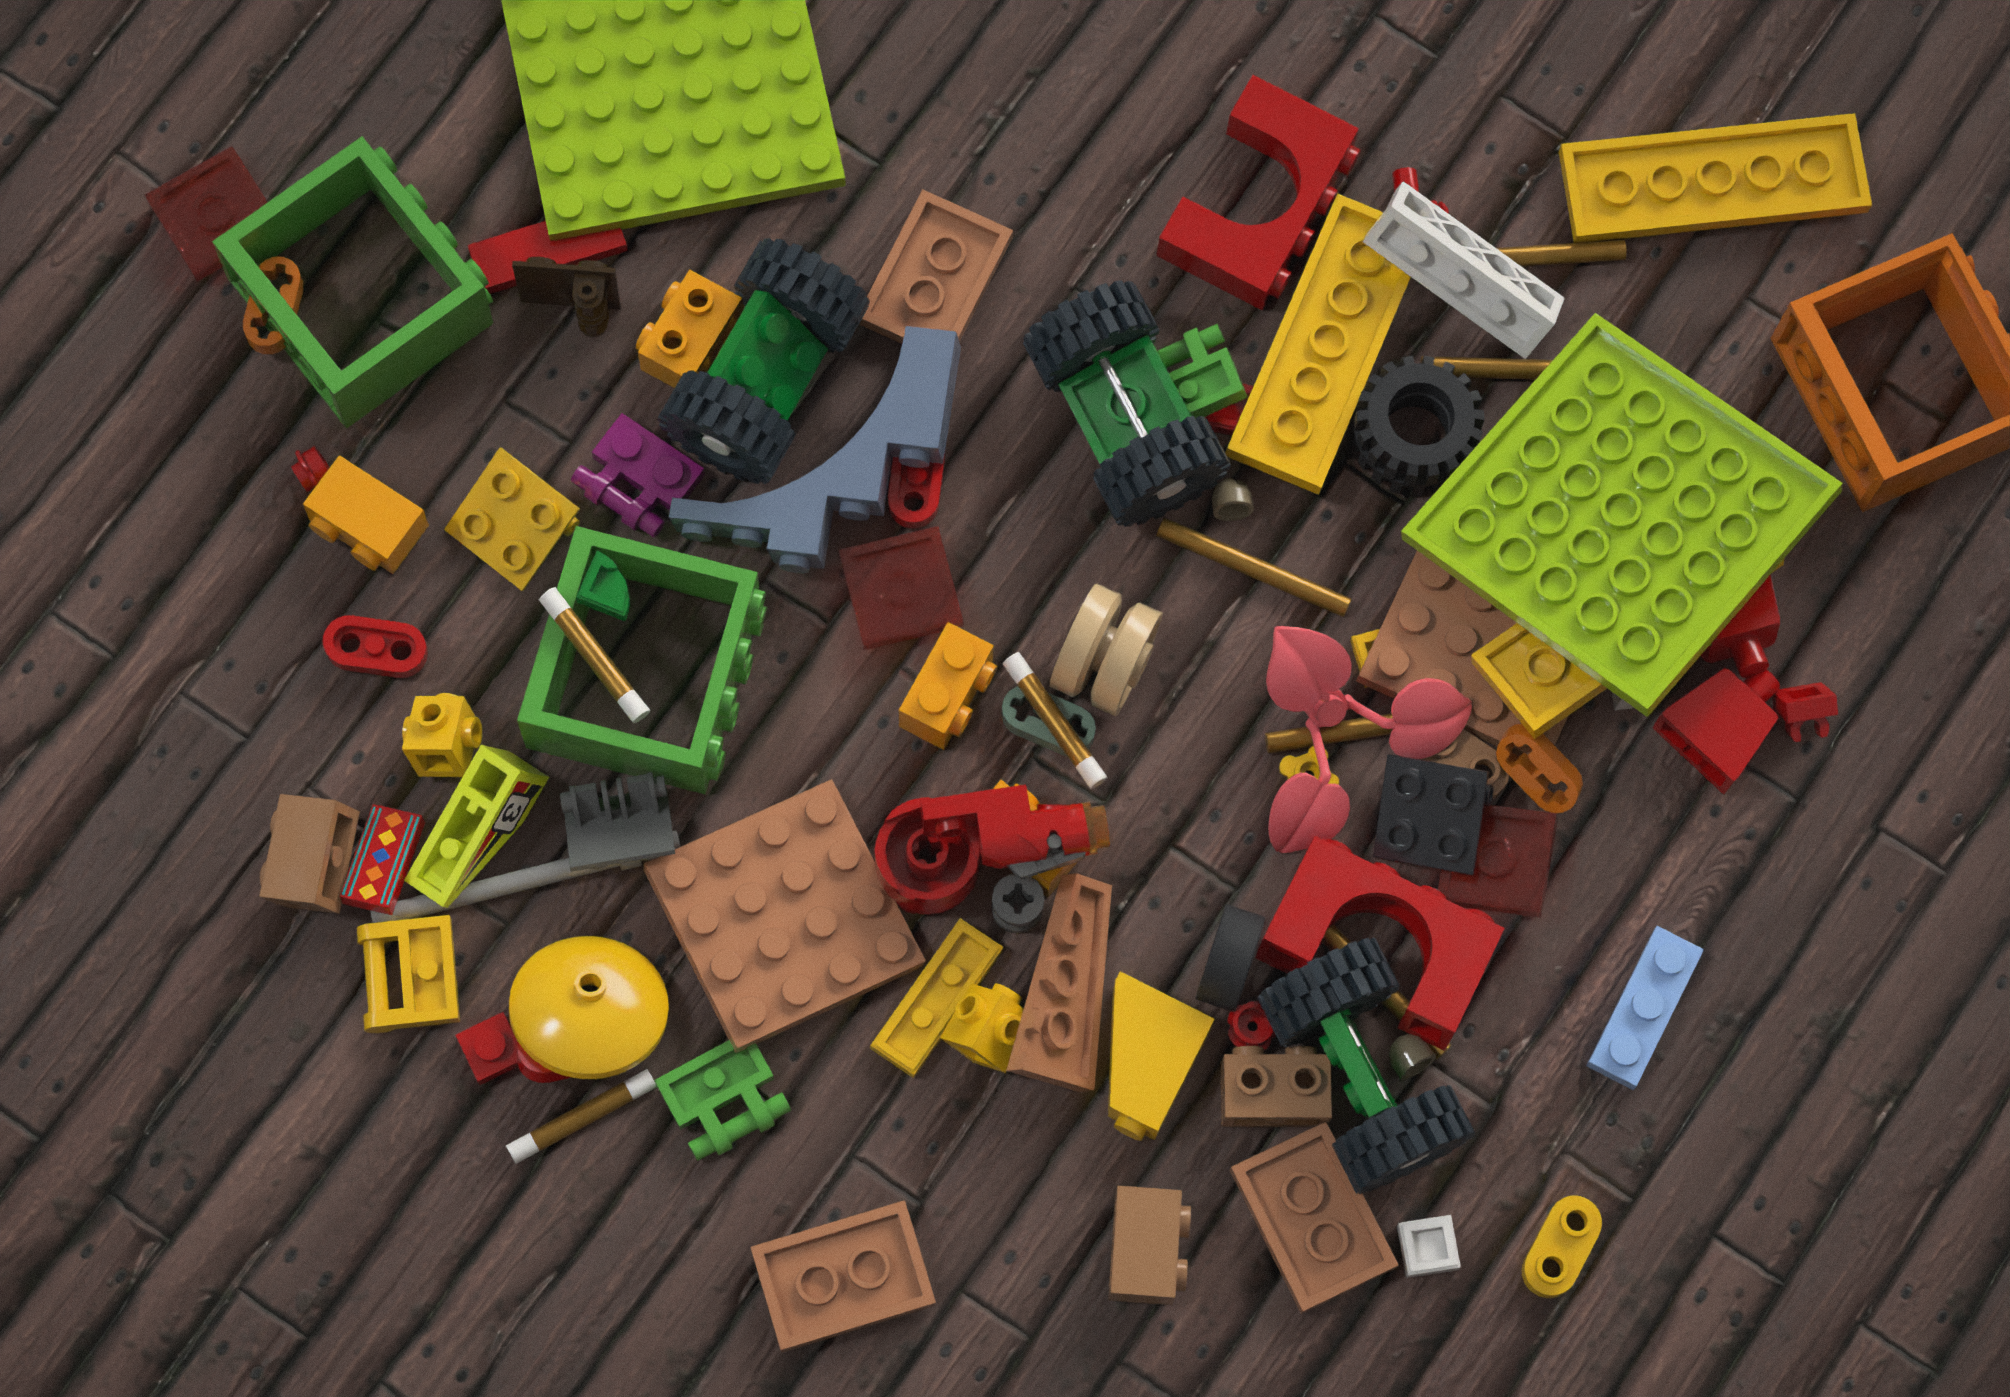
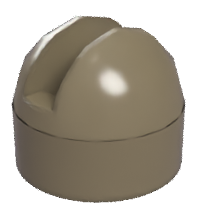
(1232, 500)
(1410, 1056)

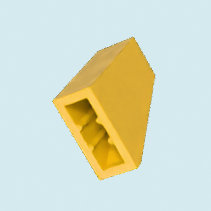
(1150, 1054)

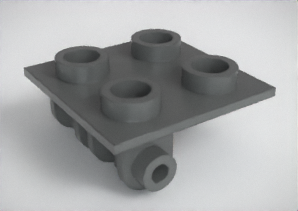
(619, 825)

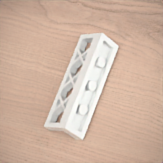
(1465, 270)

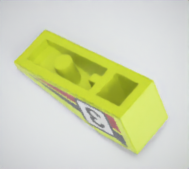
(475, 823)

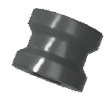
(1017, 914)

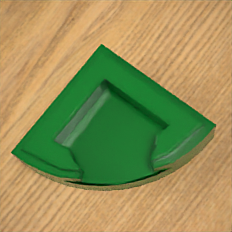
(605, 588)

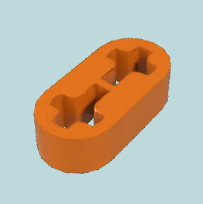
(292, 295)
(1539, 768)

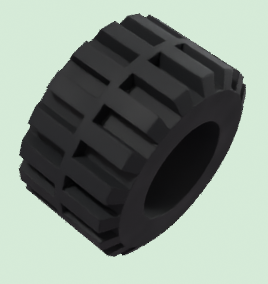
(1421, 387)

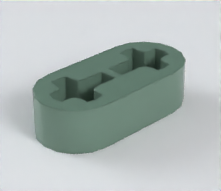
(1035, 729)

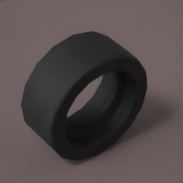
(1230, 958)

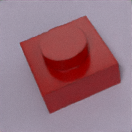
(489, 1048)

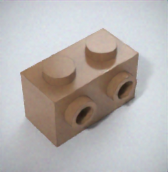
(308, 853)
(1275, 1088)
(1147, 1245)

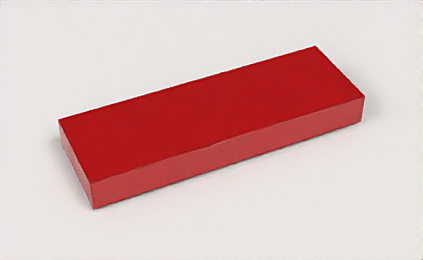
(497, 253)

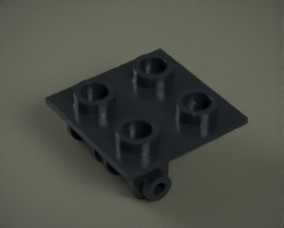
(1431, 814)

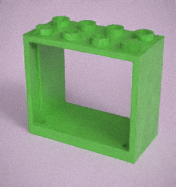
(407, 351)
(625, 752)

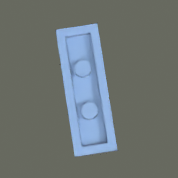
(1644, 1007)

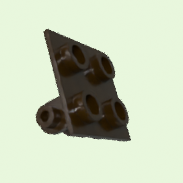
(586, 286)

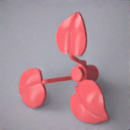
(1307, 677)

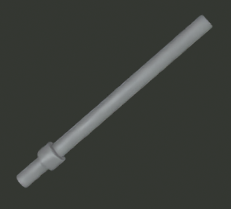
(497, 887)

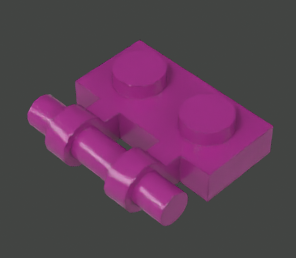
(645, 463)

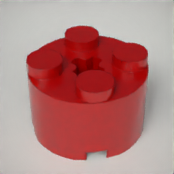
(913, 882)

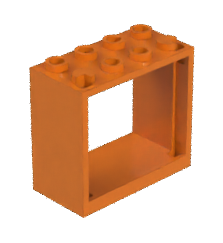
(1836, 402)

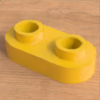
(1562, 1245)

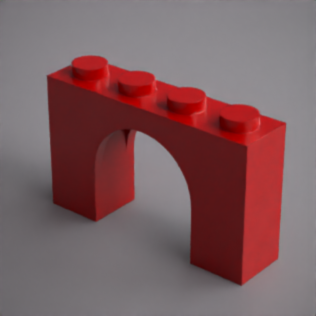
(1254, 258)
(1451, 939)

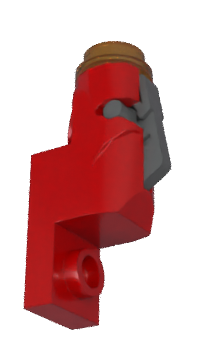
(1016, 836)

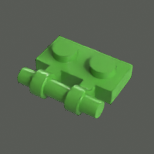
(1209, 380)
(713, 1082)

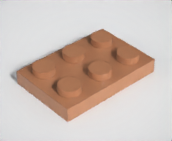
(936, 269)
(1313, 1218)
(843, 1276)

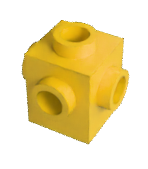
(441, 735)
(985, 1025)

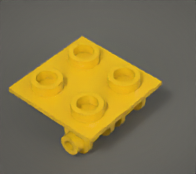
(512, 519)

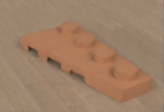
(1064, 1001)

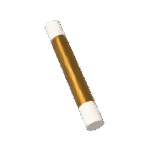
(594, 655)
(1055, 720)
(581, 1116)

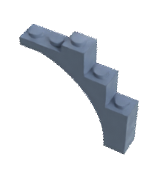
(855, 481)

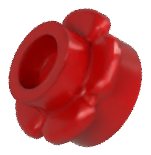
(310, 467)
(1239, 1032)

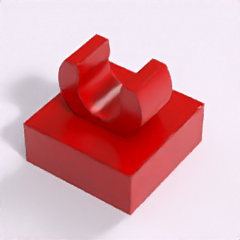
(1803, 704)

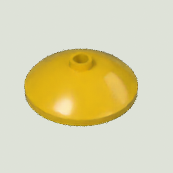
(583, 1030)

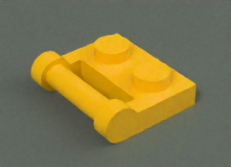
(426, 973)

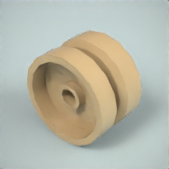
(1112, 652)

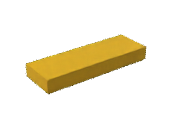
(931, 1001)

